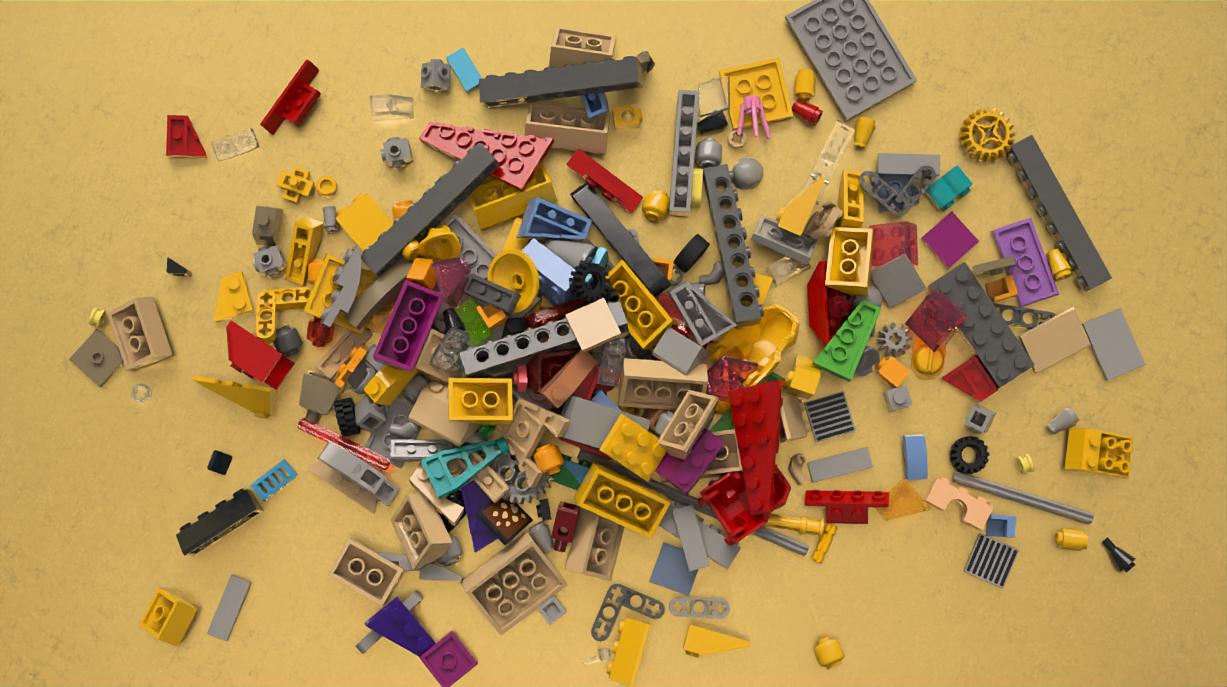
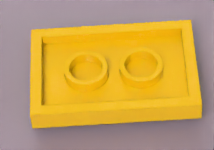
(633, 448)

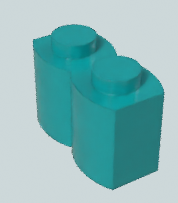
(948, 187)

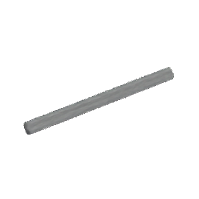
(1023, 497)

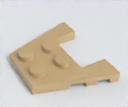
(525, 433)
(422, 484)

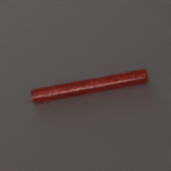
(352, 447)

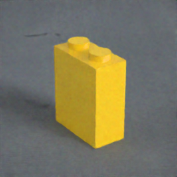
(364, 221)

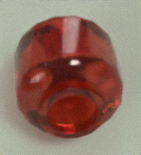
(318, 333)

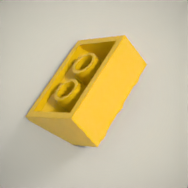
(850, 260)
(628, 651)

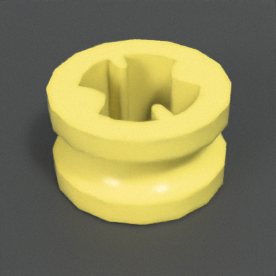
(97, 317)
(1025, 464)

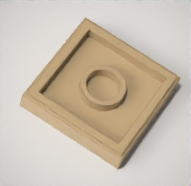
(593, 325)

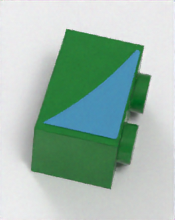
(571, 473)

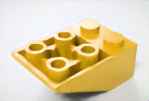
(1098, 452)

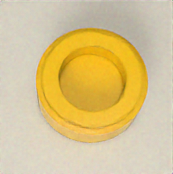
(326, 186)
(411, 250)

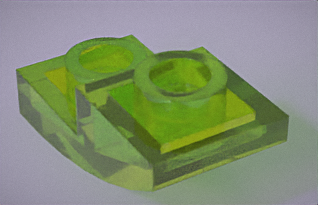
(473, 321)

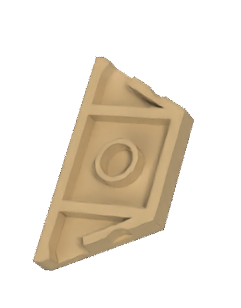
(343, 485)

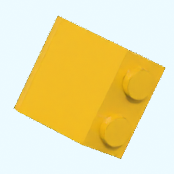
(168, 617)

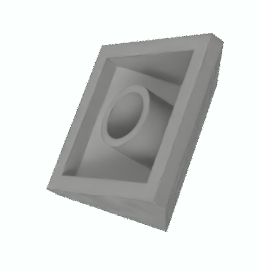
(679, 351)

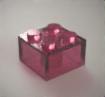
(936, 320)

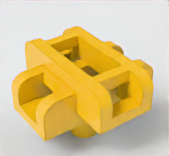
(293, 183)

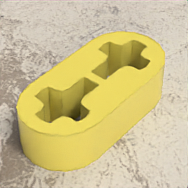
(696, 186)

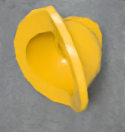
(440, 244)

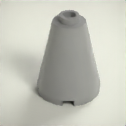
(571, 252)

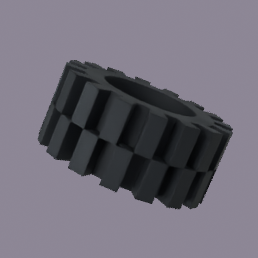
(599, 282)
(346, 417)
(980, 448)

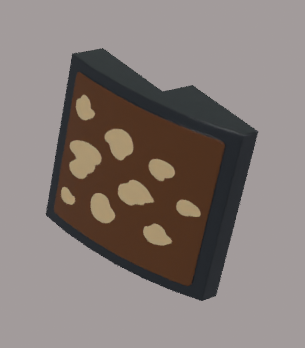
(504, 519)

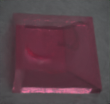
(451, 279)

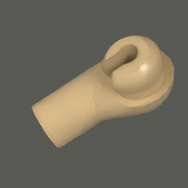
(795, 468)

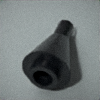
(1121, 558)

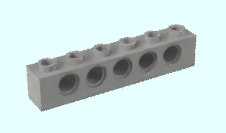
(684, 153)

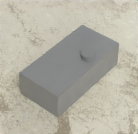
(593, 421)

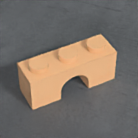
(975, 510)

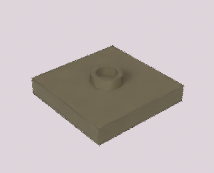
(995, 267)
(98, 358)

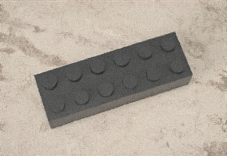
(985, 328)

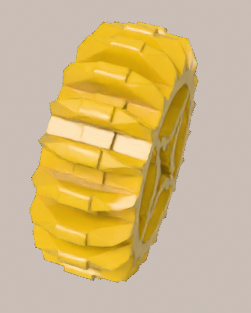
(980, 131)

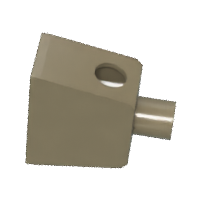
(267, 224)
(318, 395)

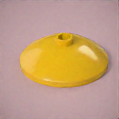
(517, 273)

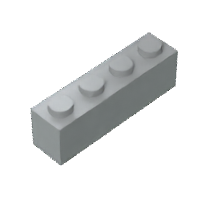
(713, 541)

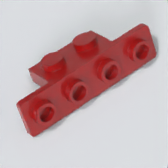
(295, 100)
(599, 177)
(847, 506)

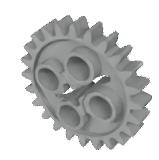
(516, 492)

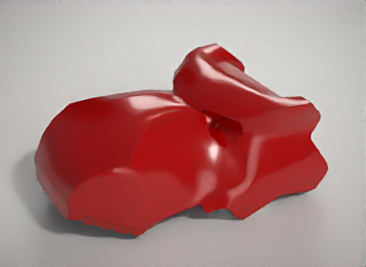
(731, 506)

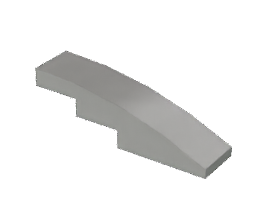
(428, 572)

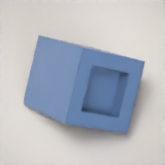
(1001, 526)

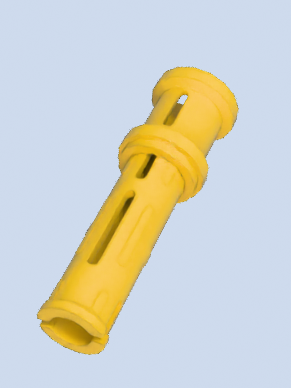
(801, 524)

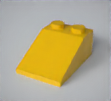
(798, 210)
(480, 400)

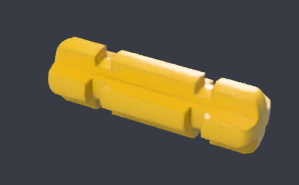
(824, 543)

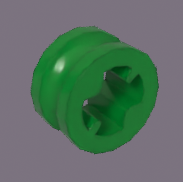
(486, 431)

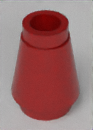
(808, 112)

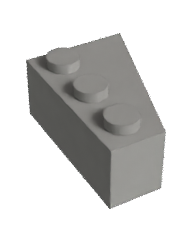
(699, 313)

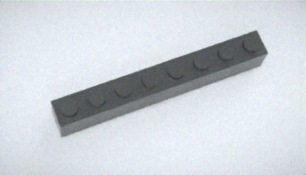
(561, 82)
(431, 208)
(1058, 213)

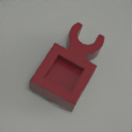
(840, 305)

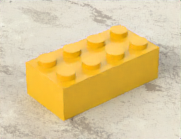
(622, 500)

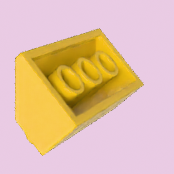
(499, 202)
(643, 313)

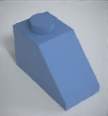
(595, 104)

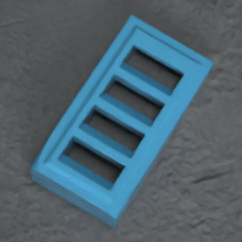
(278, 486)

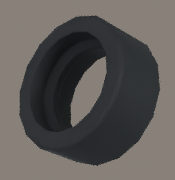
(691, 253)

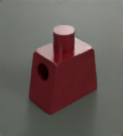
(565, 517)

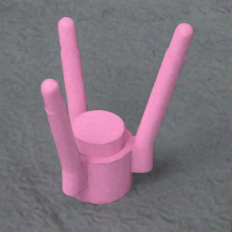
(753, 107)

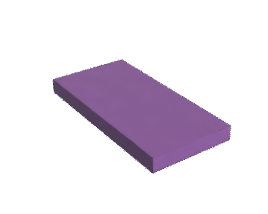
(1033, 273)

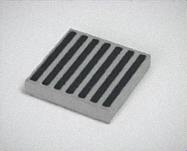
(829, 416)
(991, 560)

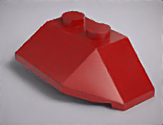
(818, 306)

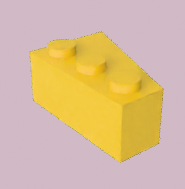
(802, 378)

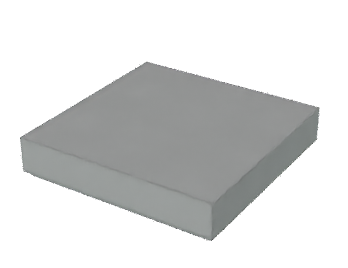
(897, 280)

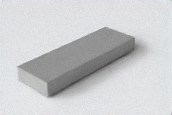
(906, 163)
(416, 450)
(839, 464)
(690, 538)
(229, 608)

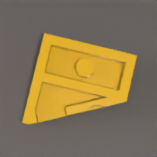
(232, 298)

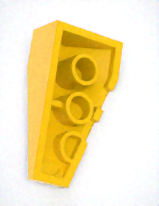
(252, 397)

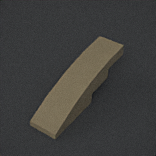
(379, 293)

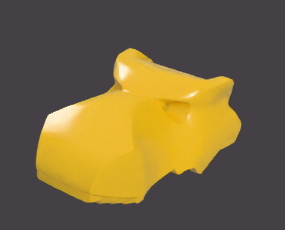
(760, 342)

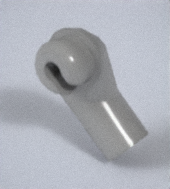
(714, 277)
(404, 431)

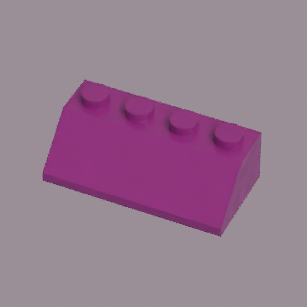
(408, 327)

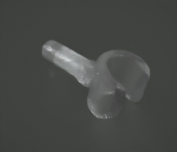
(604, 654)

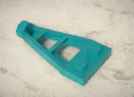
(440, 476)

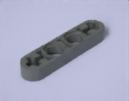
(1018, 313)

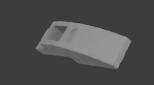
(348, 280)
(359, 473)

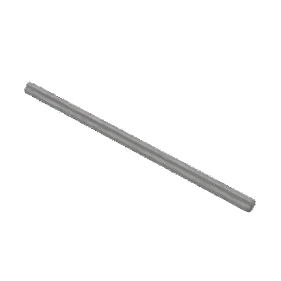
(687, 500)

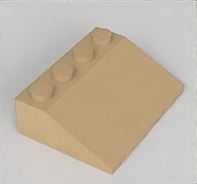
(513, 583)

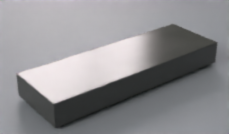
(491, 293)

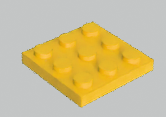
(761, 80)
(324, 287)

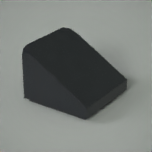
(175, 269)
(514, 326)
(219, 462)

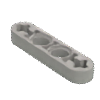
(368, 641)

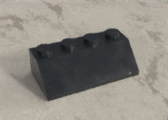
(219, 522)

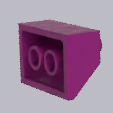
(686, 473)

